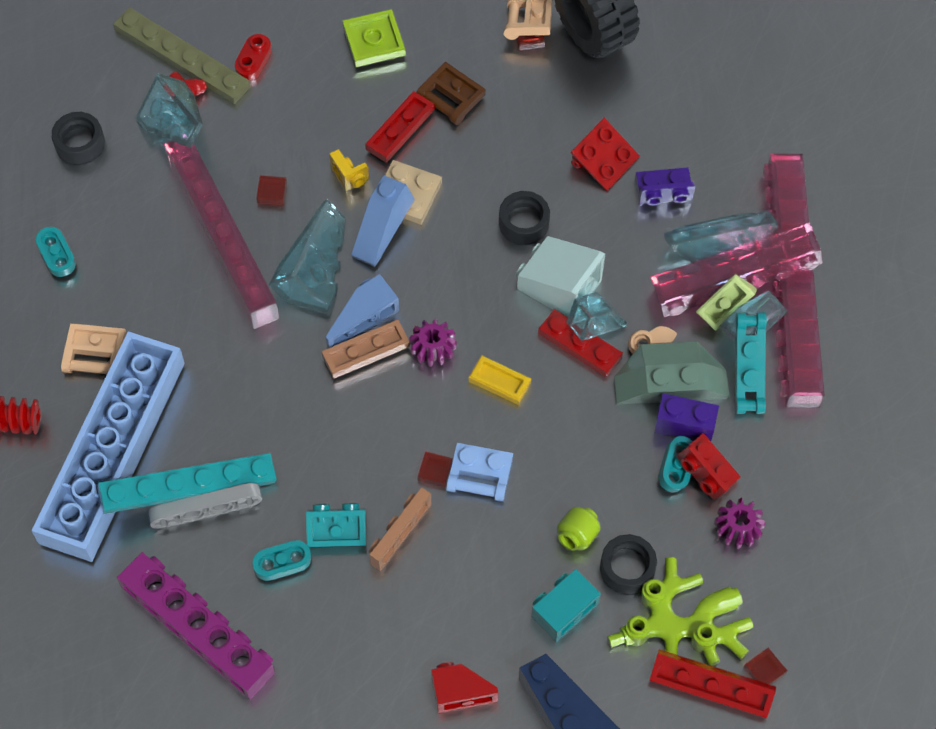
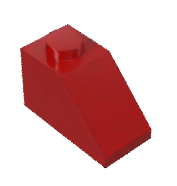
(460, 688)

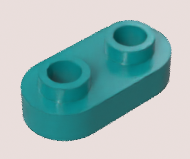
(56, 253)
(672, 466)
(281, 558)

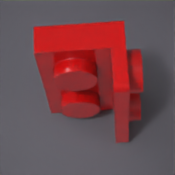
(708, 467)

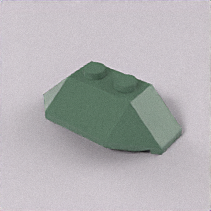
(670, 369)

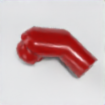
(197, 86)

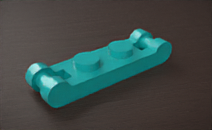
(750, 362)

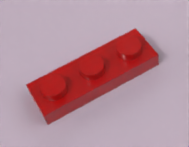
(399, 126)
(592, 351)

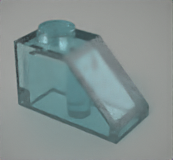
(763, 303)
(594, 316)

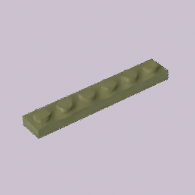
(181, 55)

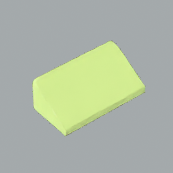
(726, 301)

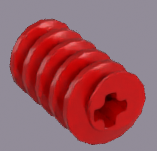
(19, 417)

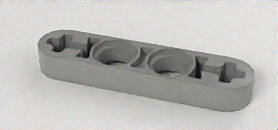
(204, 505)

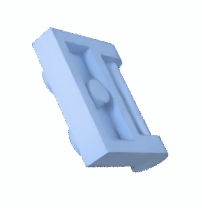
(481, 464)

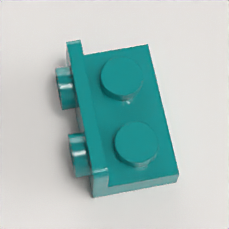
(336, 526)

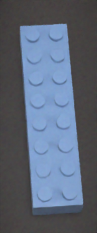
(108, 444)

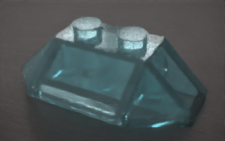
(720, 234)

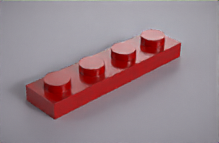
(713, 683)

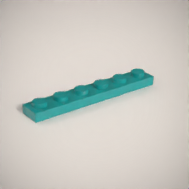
(184, 483)

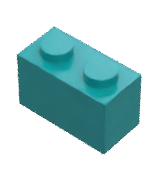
(565, 604)

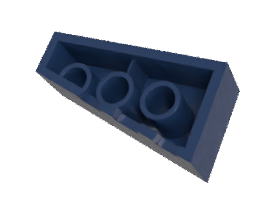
(559, 698)

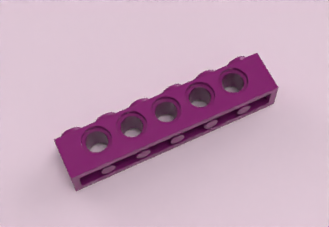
(246, 678)

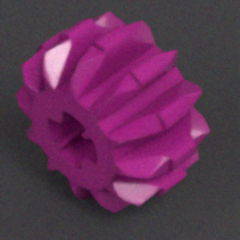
(433, 351)
(747, 531)

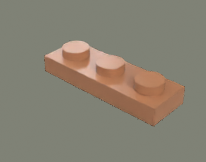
(365, 349)
(399, 528)

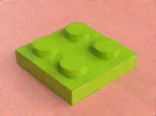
(373, 38)

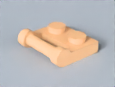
(536, 21)
(93, 342)

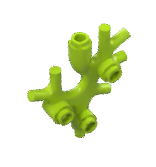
(671, 627)

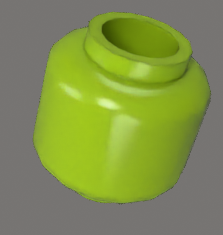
(578, 528)

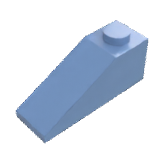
(381, 220)
(366, 308)

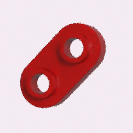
(255, 55)

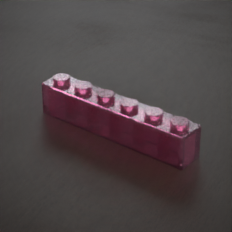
(756, 263)

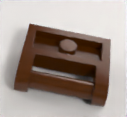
(456, 87)

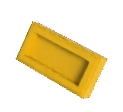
(499, 380)

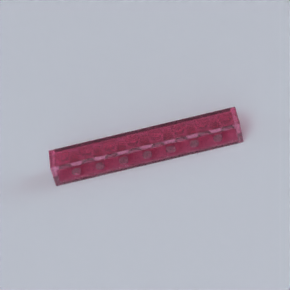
(223, 234)

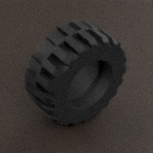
(599, 24)

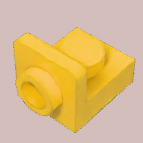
(347, 175)

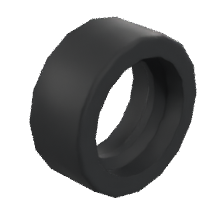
(74, 121)
(529, 200)
(633, 543)

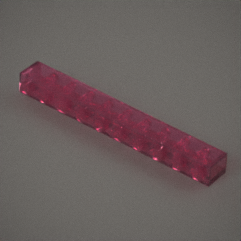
(799, 326)

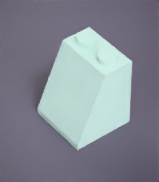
(560, 273)

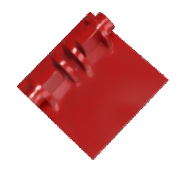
(604, 154)

